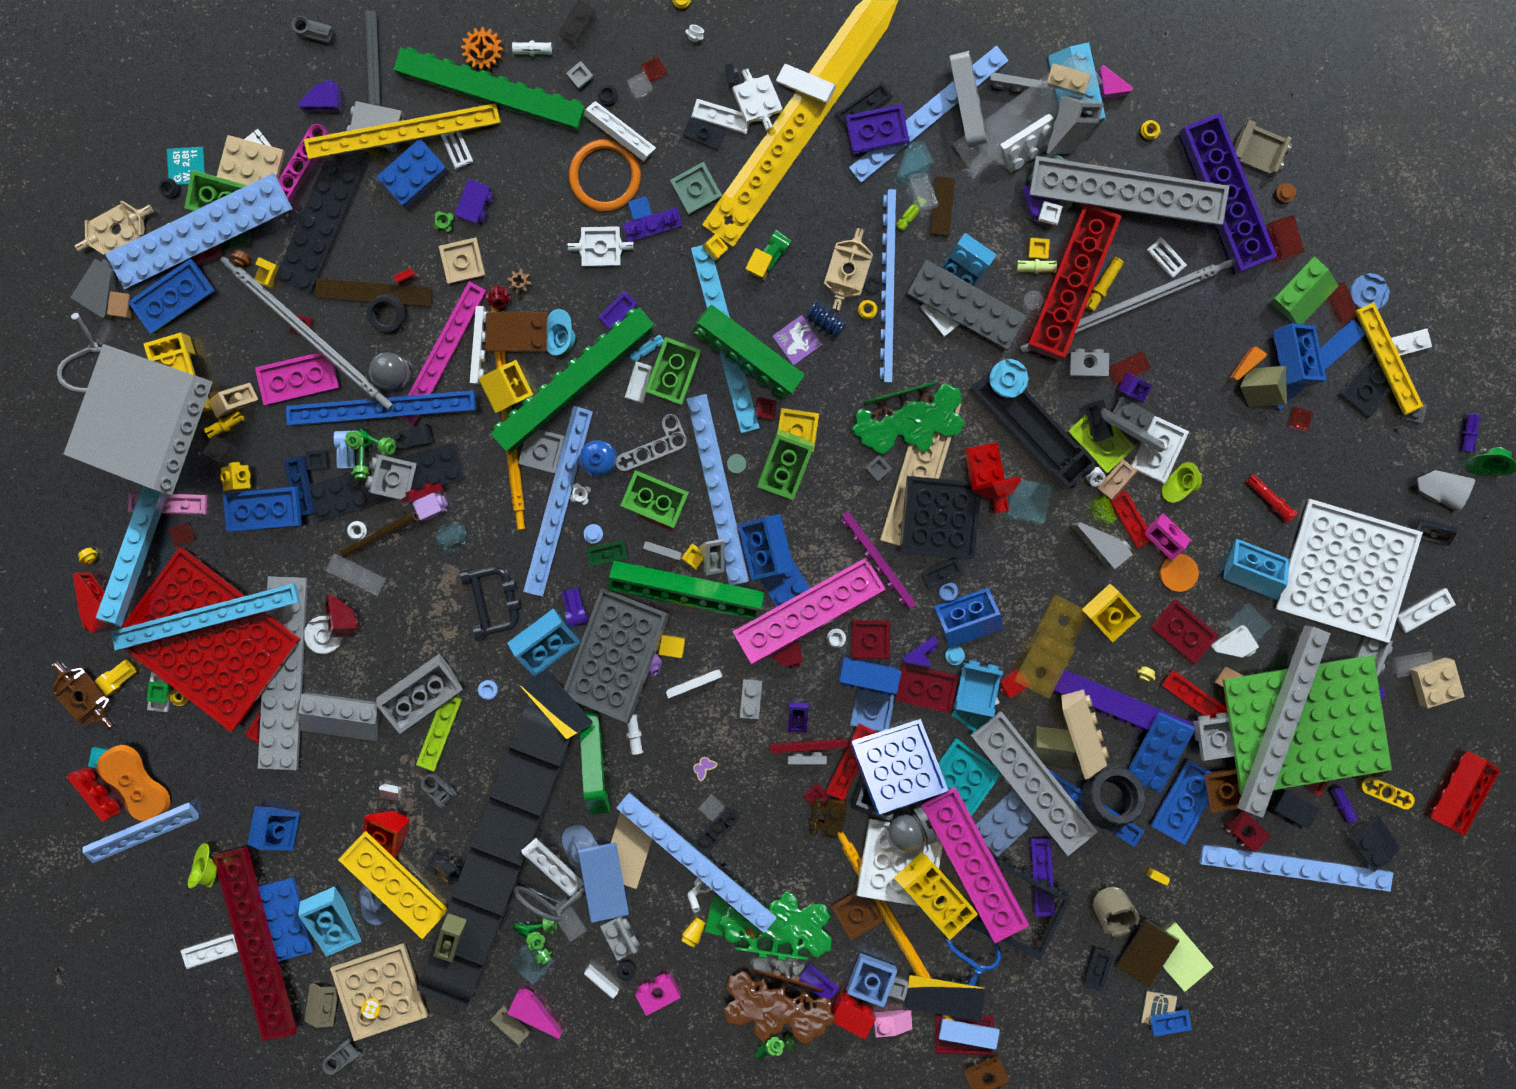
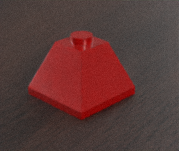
(387, 829)

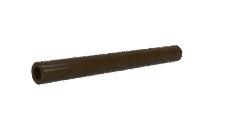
(380, 534)

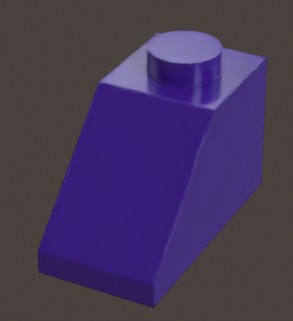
(322, 97)
(1034, 204)

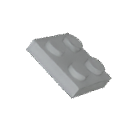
(542, 451)

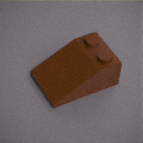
(516, 332)
(1222, 790)

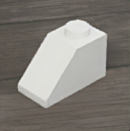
(1236, 643)

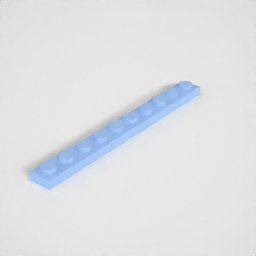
(927, 115)
(888, 278)
(717, 488)
(557, 501)
(696, 862)
(1296, 867)

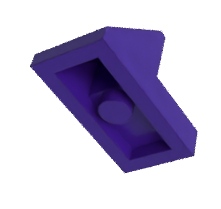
(917, 655)

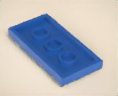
(171, 296)
(262, 509)
(784, 585)
(1160, 751)
(1183, 803)
(287, 930)

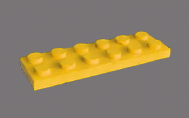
(393, 885)

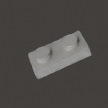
(751, 699)
(815, 757)

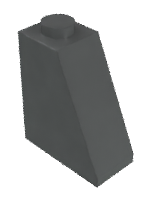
(95, 288)

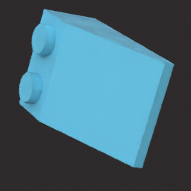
(329, 921)

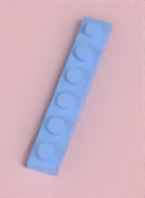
(140, 832)

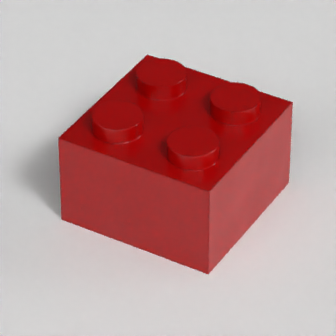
(853, 1015)

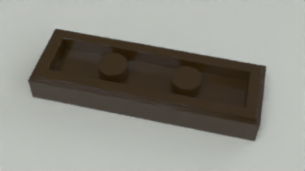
(942, 214)

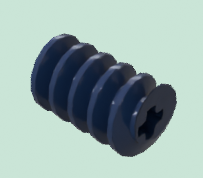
(825, 320)

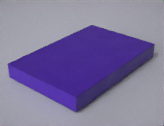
(877, 129)

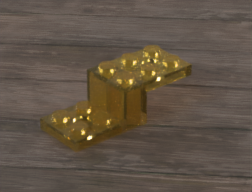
(1051, 646)

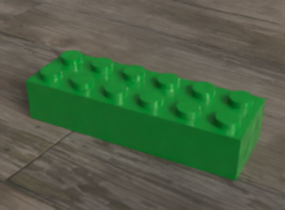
(747, 352)

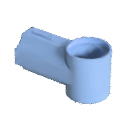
(345, 454)

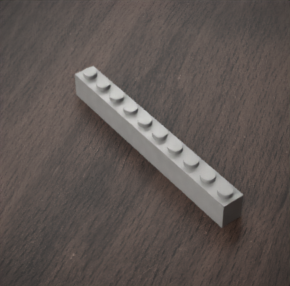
(1283, 720)

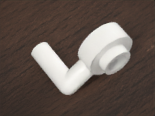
(700, 887)

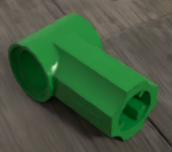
(776, 247)

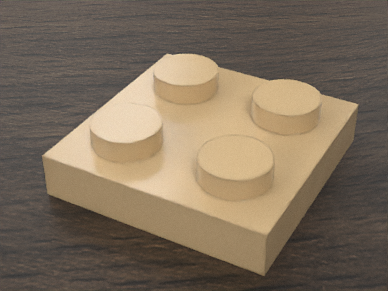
(462, 260)

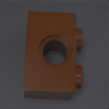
(991, 1066)

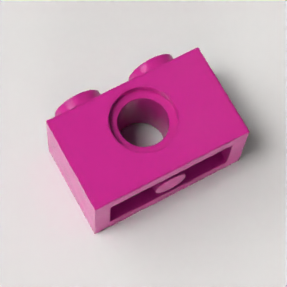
(1167, 536)
(652, 1003)

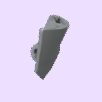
(1446, 488)

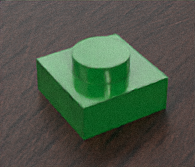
(158, 692)

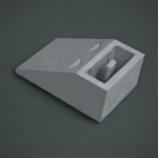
(1073, 123)

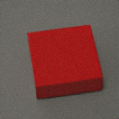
(405, 276)

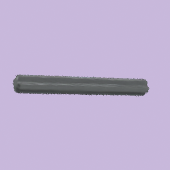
(372, 58)

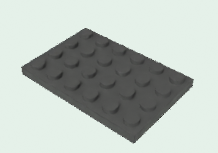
(615, 655)

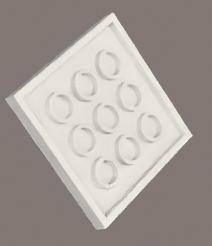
(883, 863)

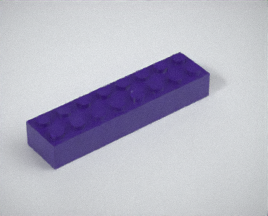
(1217, 163)

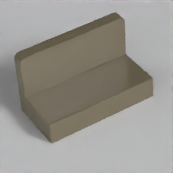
(321, 1006)

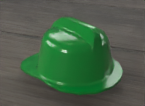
(1494, 462)

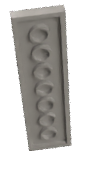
(1034, 783)

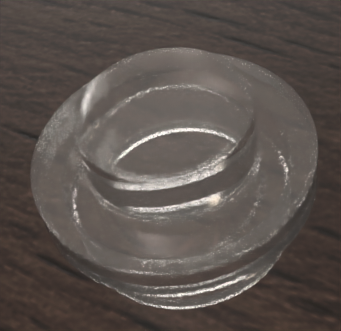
(1033, 300)

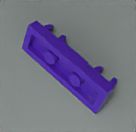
(652, 225)

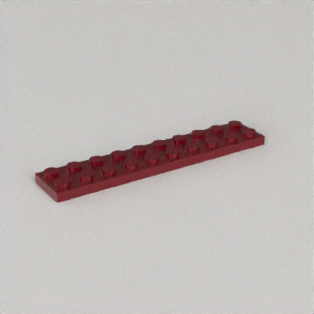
(255, 944)

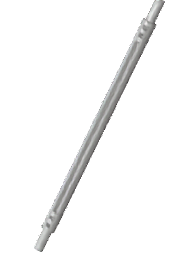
(1148, 297)
(310, 336)

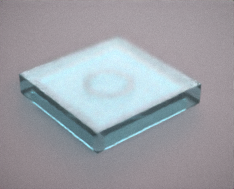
(1030, 501)

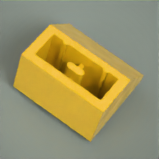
(505, 386)

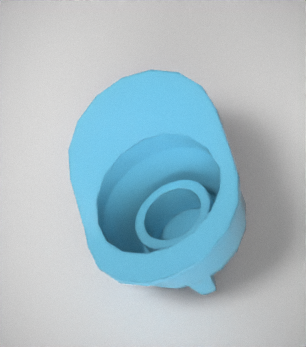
(559, 332)

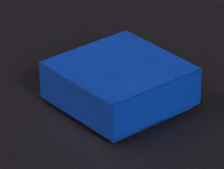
(639, 208)

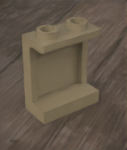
(1261, 149)

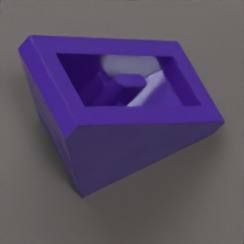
(1135, 387)
(798, 717)

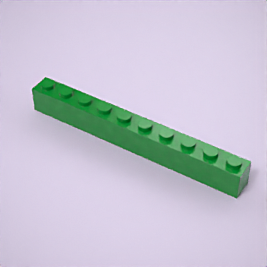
(489, 89)

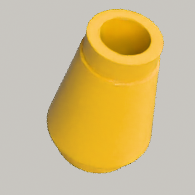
(693, 933)

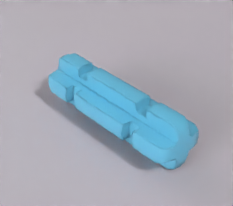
(646, 348)

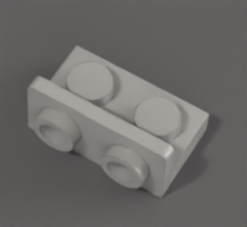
(1377, 648)
(619, 937)

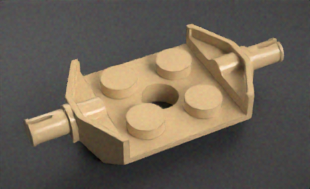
(99, 230)
(843, 284)

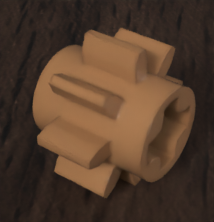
(516, 276)

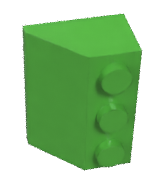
(208, 188)
(1305, 292)
(654, 499)

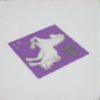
(797, 340)

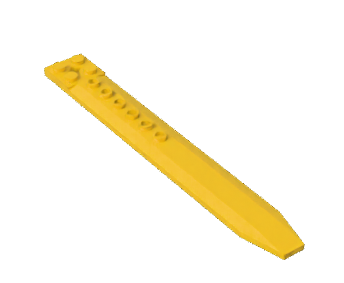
(799, 121)

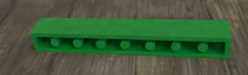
(685, 590)

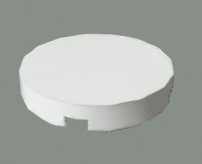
(317, 636)

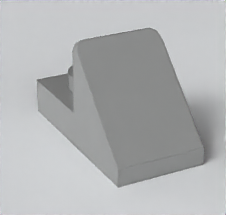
(713, 556)

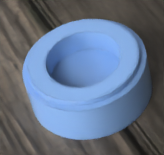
(488, 689)

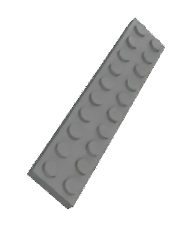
(1129, 190)
(282, 696)

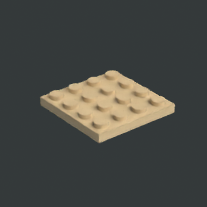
(382, 976)

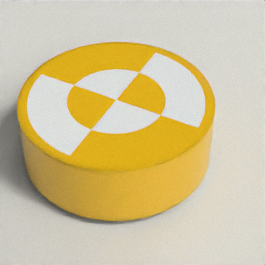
(371, 1008)

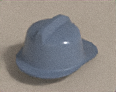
(577, 838)
(372, 908)

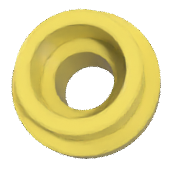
(1146, 674)

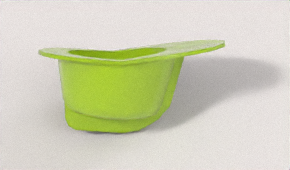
(1182, 483)
(203, 869)

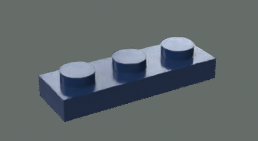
(298, 477)

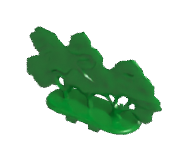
(789, 926)

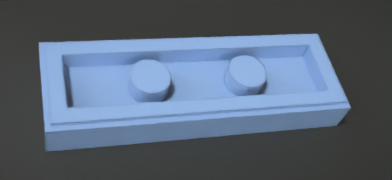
(969, 1034)

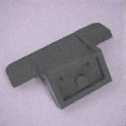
(1133, 421)

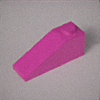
(531, 1011)

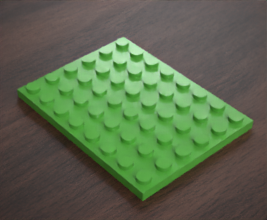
(1337, 731)

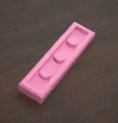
(176, 503)

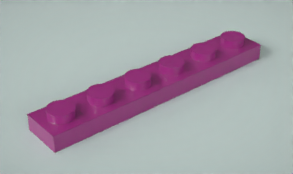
(872, 554)

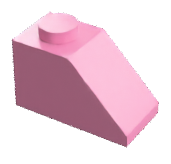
(892, 1022)

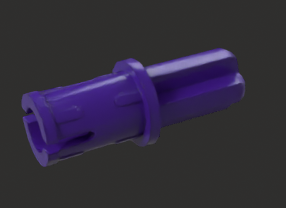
(1471, 432)
(1344, 804)

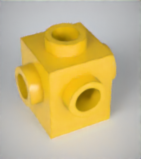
(235, 477)

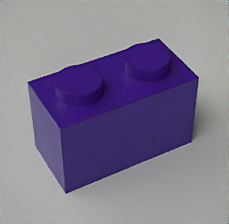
(474, 202)

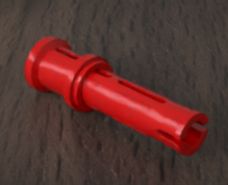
(1277, 504)

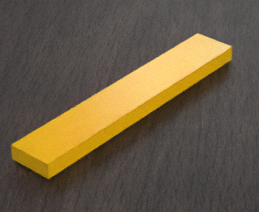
(1389, 358)

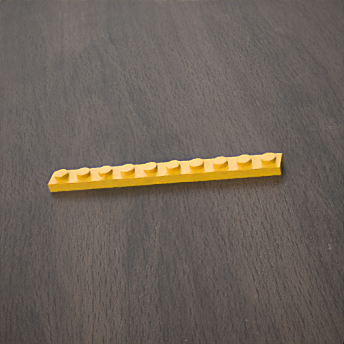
(401, 131)

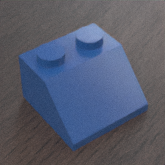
(273, 829)

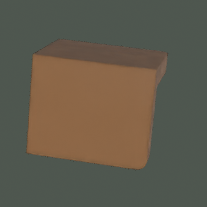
(119, 305)

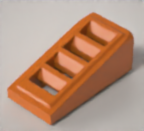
(1249, 361)

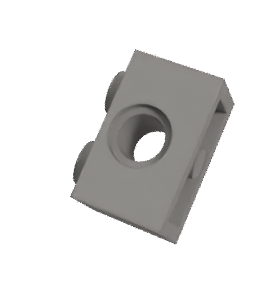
(1076, 365)

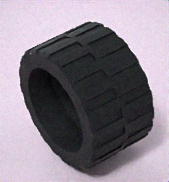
(1129, 785)

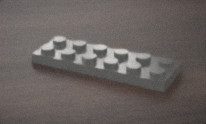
(966, 304)

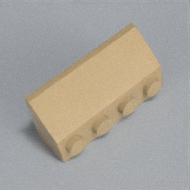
(1084, 732)

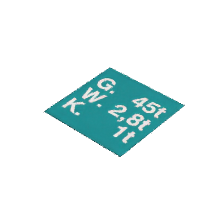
(184, 160)

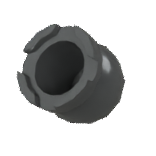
(389, 372)
(908, 832)

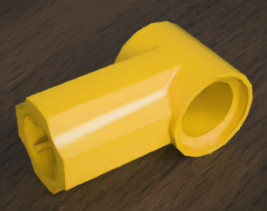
(112, 680)

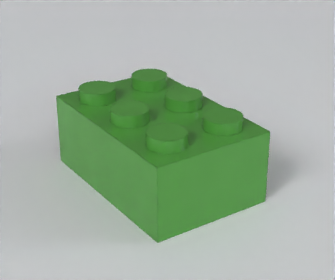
(673, 371)
(785, 464)

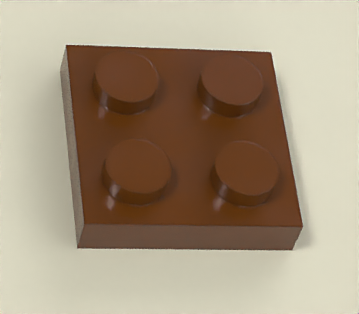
(857, 914)

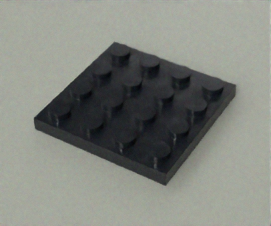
(939, 518)

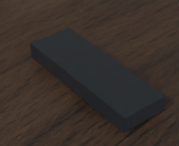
(867, 101)

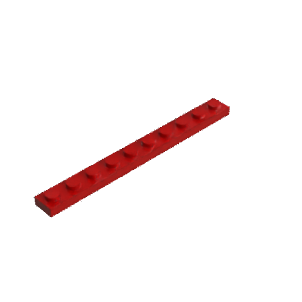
(1210, 707)

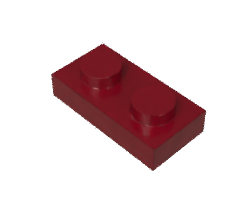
(414, 495)

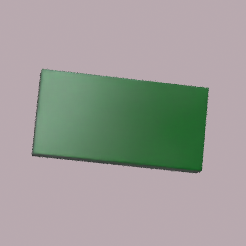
(717, 910)

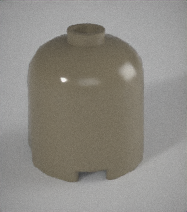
(1115, 911)

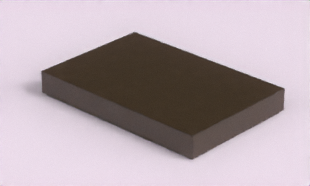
(1147, 953)

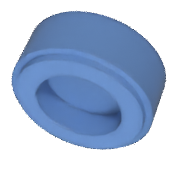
(948, 591)

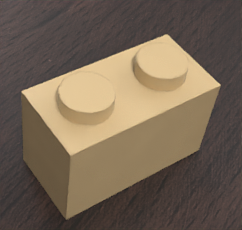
(1068, 79)

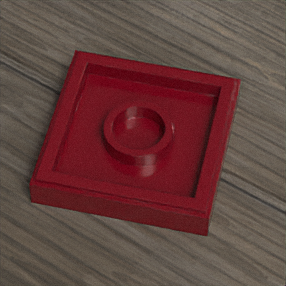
(870, 639)

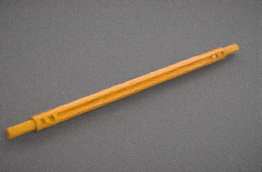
(512, 459)
(888, 916)

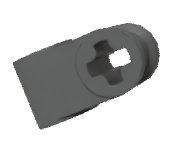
(438, 790)
(342, 1056)

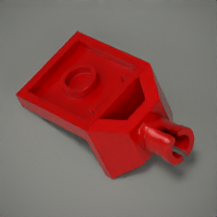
(988, 475)

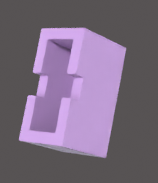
(430, 506)

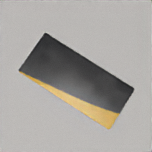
(556, 704)
(945, 998)

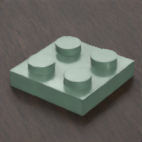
(696, 188)

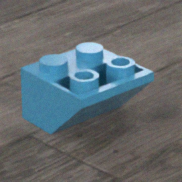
(969, 260)

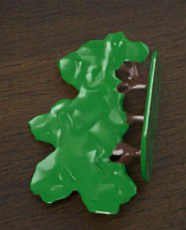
(914, 420)

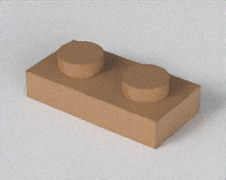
(1118, 480)

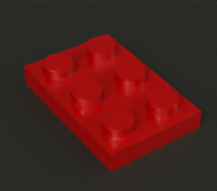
(94, 794)

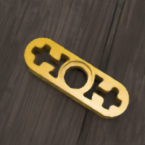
(1394, 793)

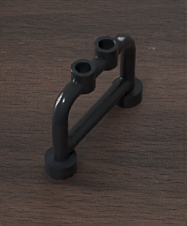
(512, 604)

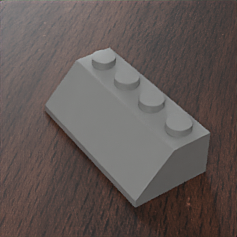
(419, 694)
(339, 716)

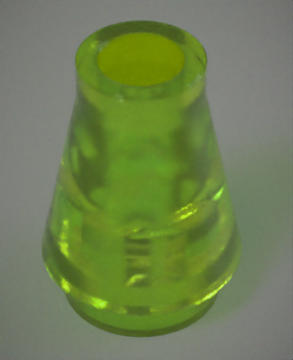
(1104, 508)

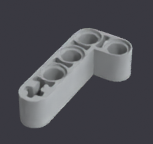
(650, 447)

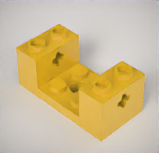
(175, 353)
(927, 883)

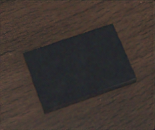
(1367, 387)

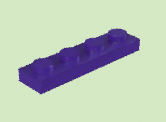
(1043, 869)

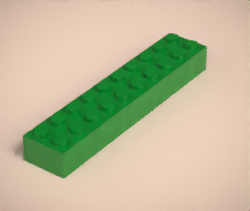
(573, 381)

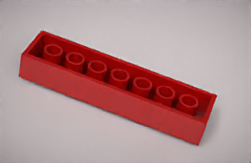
(1074, 282)

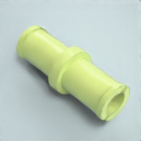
(1037, 266)

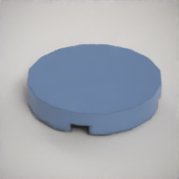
(1369, 289)

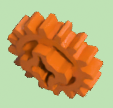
(473, 48)

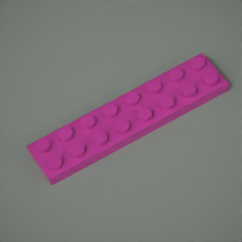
(809, 611)
(975, 865)

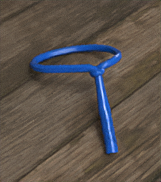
(978, 969)

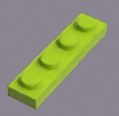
(438, 733)

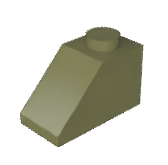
(449, 937)

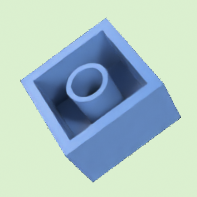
(871, 980)

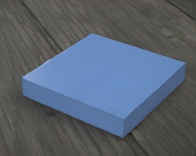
(872, 710)

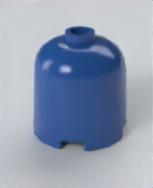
(598, 459)

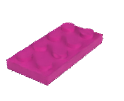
(296, 378)

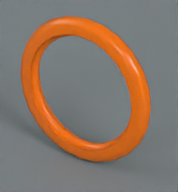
(635, 175)

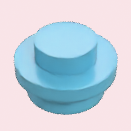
(955, 655)

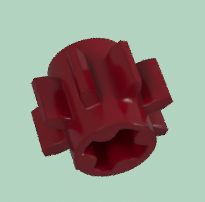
(497, 297)

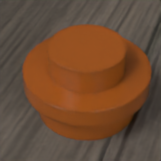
(1286, 192)
(239, 258)

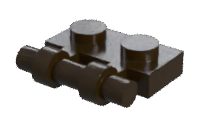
(834, 817)

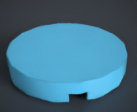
(1008, 378)

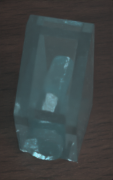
(914, 160)

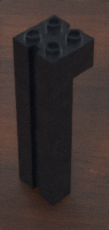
(1037, 434)

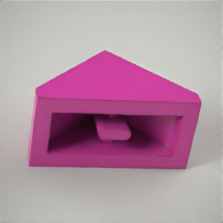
(1112, 84)

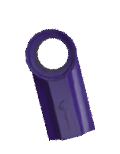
(575, 612)

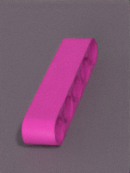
(299, 158)

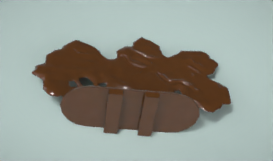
(773, 1009)

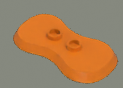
(125, 772)

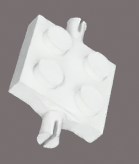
(757, 99)
(600, 246)

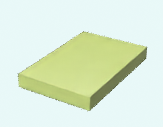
(1186, 961)

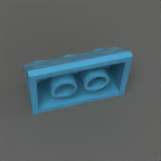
(1257, 569)
(543, 642)

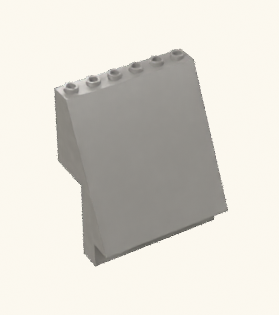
(138, 419)

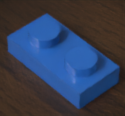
(1170, 1022)

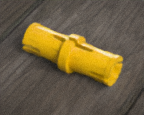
(224, 424)

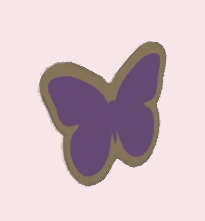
(702, 767)

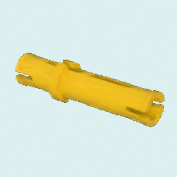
(1100, 290)

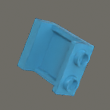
(978, 688)

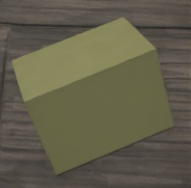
(1265, 386)
(1054, 747)

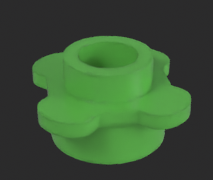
(439, 216)

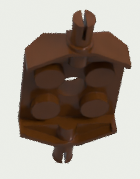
(94, 703)

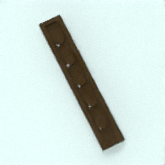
(369, 291)

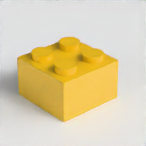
(1111, 613)

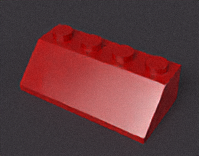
(1465, 793)

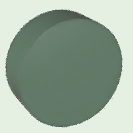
(736, 463)

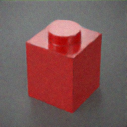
(1009, 686)

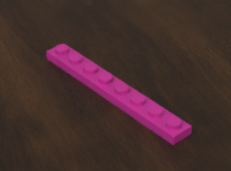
(446, 344)

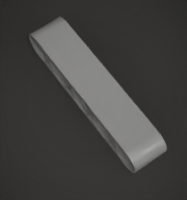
(968, 99)

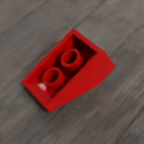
(89, 598)

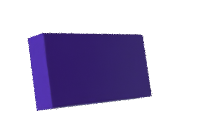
(617, 310)
(815, 978)

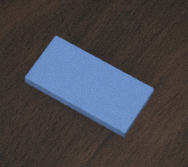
(603, 882)

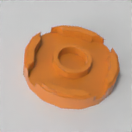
(1179, 573)

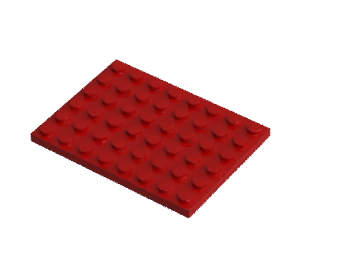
(214, 666)

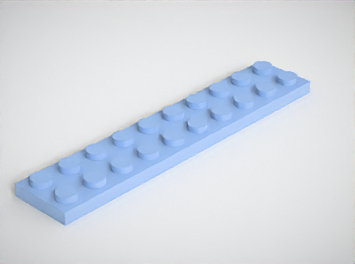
(199, 231)

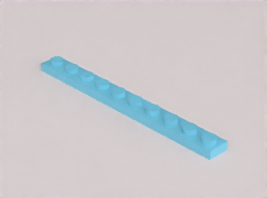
(735, 376)
(205, 616)

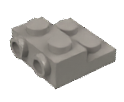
(390, 476)
(1214, 736)

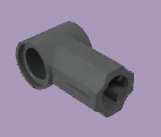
(313, 30)

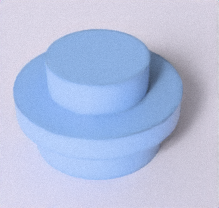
(593, 533)

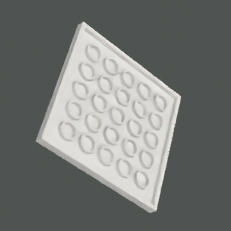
(1349, 570)

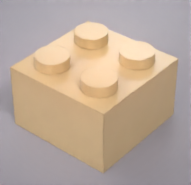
(1437, 683)

